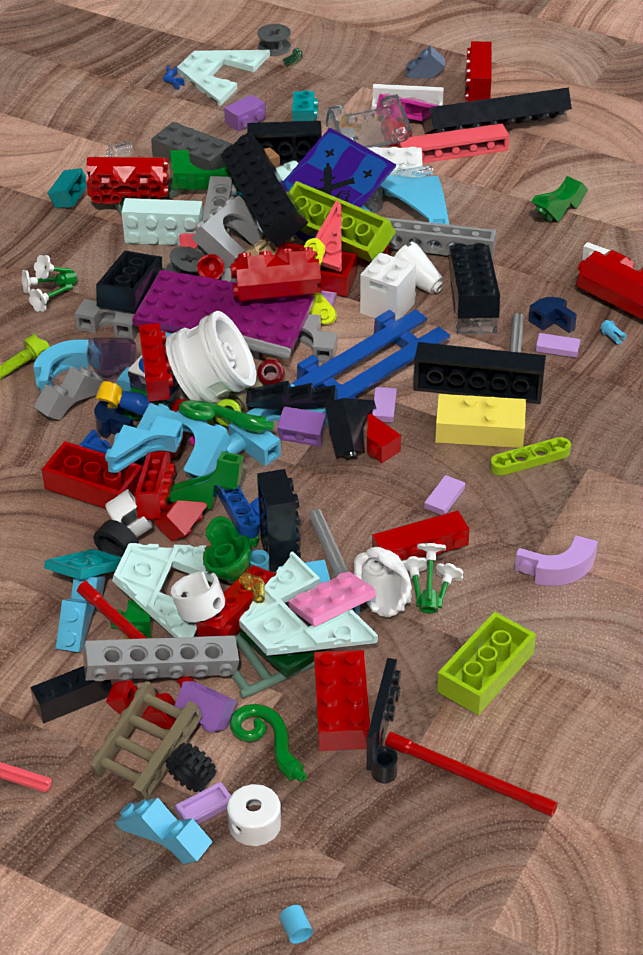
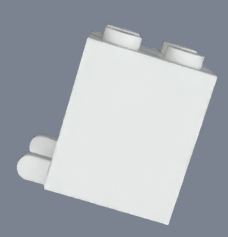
(386, 286)

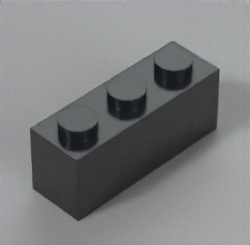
(67, 694)

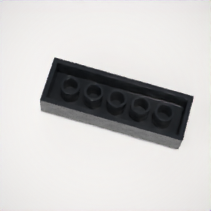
(474, 281)
(478, 372)

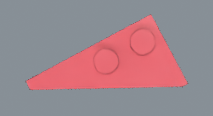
(331, 237)

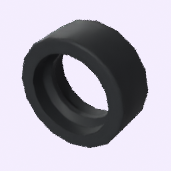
(114, 537)

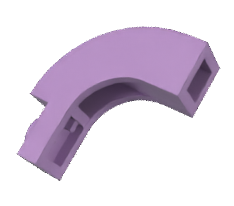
(560, 568)

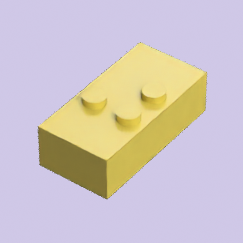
(480, 420)

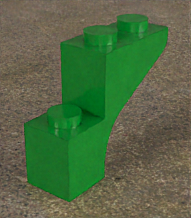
(555, 203)
(204, 488)

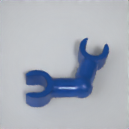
(175, 81)

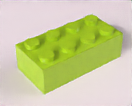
(486, 663)

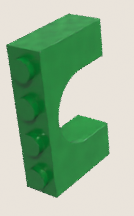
(189, 177)

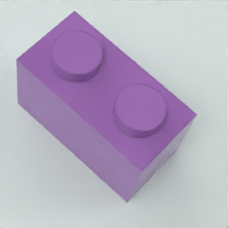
(244, 111)
(213, 705)

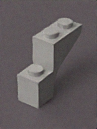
(322, 343)
(76, 386)

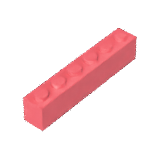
(460, 143)

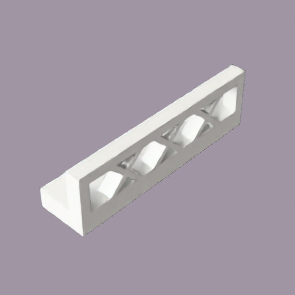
(429, 94)

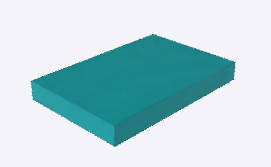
(83, 563)

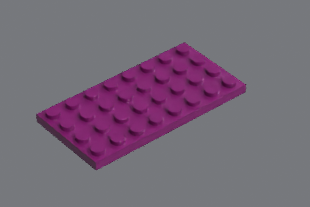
(185, 299)

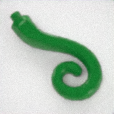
(206, 411)
(285, 761)

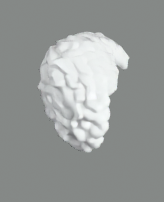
(389, 578)

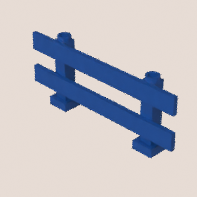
(385, 332)

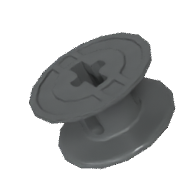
(274, 39)
(181, 258)

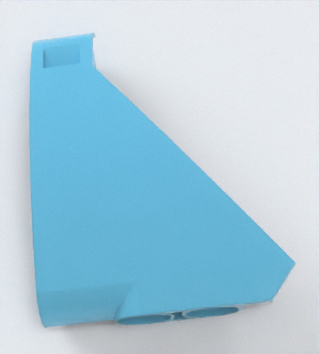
(420, 193)

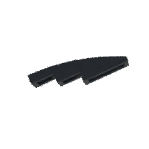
(282, 395)

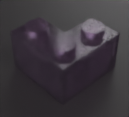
(111, 355)

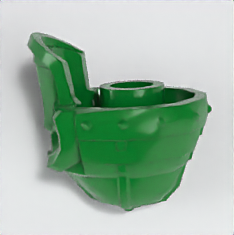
(229, 552)

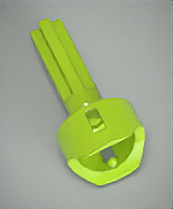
(33, 348)

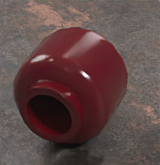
(270, 372)

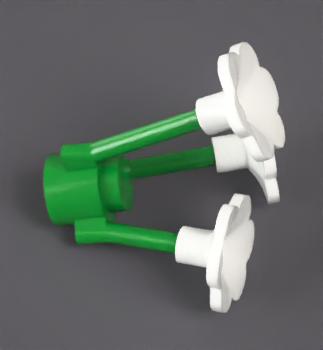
(66, 278)
(429, 600)

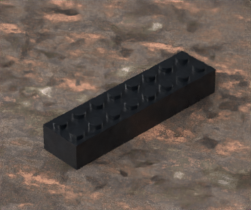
(497, 110)
(263, 189)

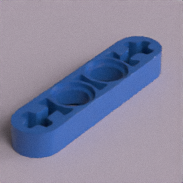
(234, 510)

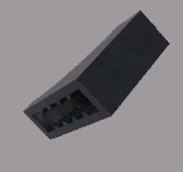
(346, 424)

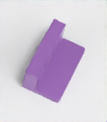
(301, 426)

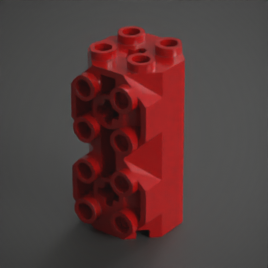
(131, 177)
(276, 276)
(613, 280)

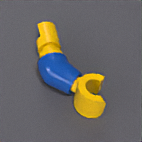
(130, 401)

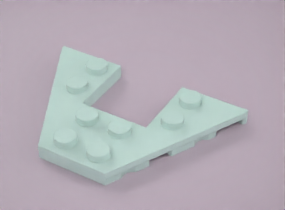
(202, 65)
(144, 573)
(281, 631)

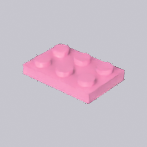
(331, 598)

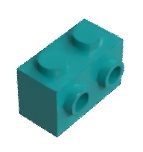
(304, 106)
(68, 188)

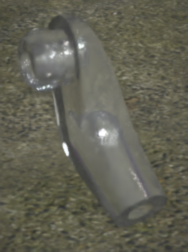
(414, 172)

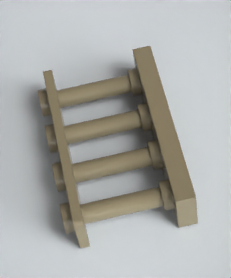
(148, 780)

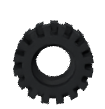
(191, 767)

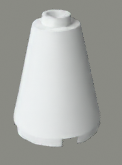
(426, 274)

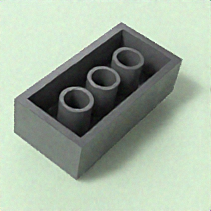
(202, 147)

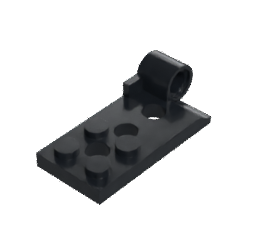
(381, 759)

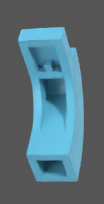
(59, 359)

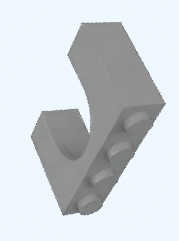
(215, 240)

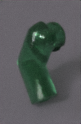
(296, 55)

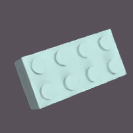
(159, 220)

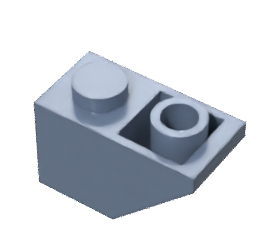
(426, 65)

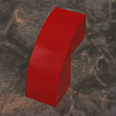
(123, 694)

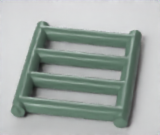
(267, 679)

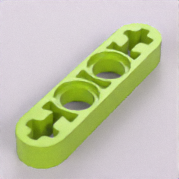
(505, 462)

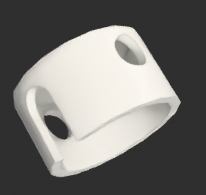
(124, 510)
(201, 600)
(257, 826)

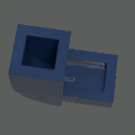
(552, 311)
(110, 420)

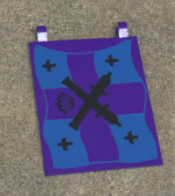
(341, 170)

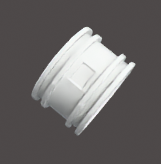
(211, 359)

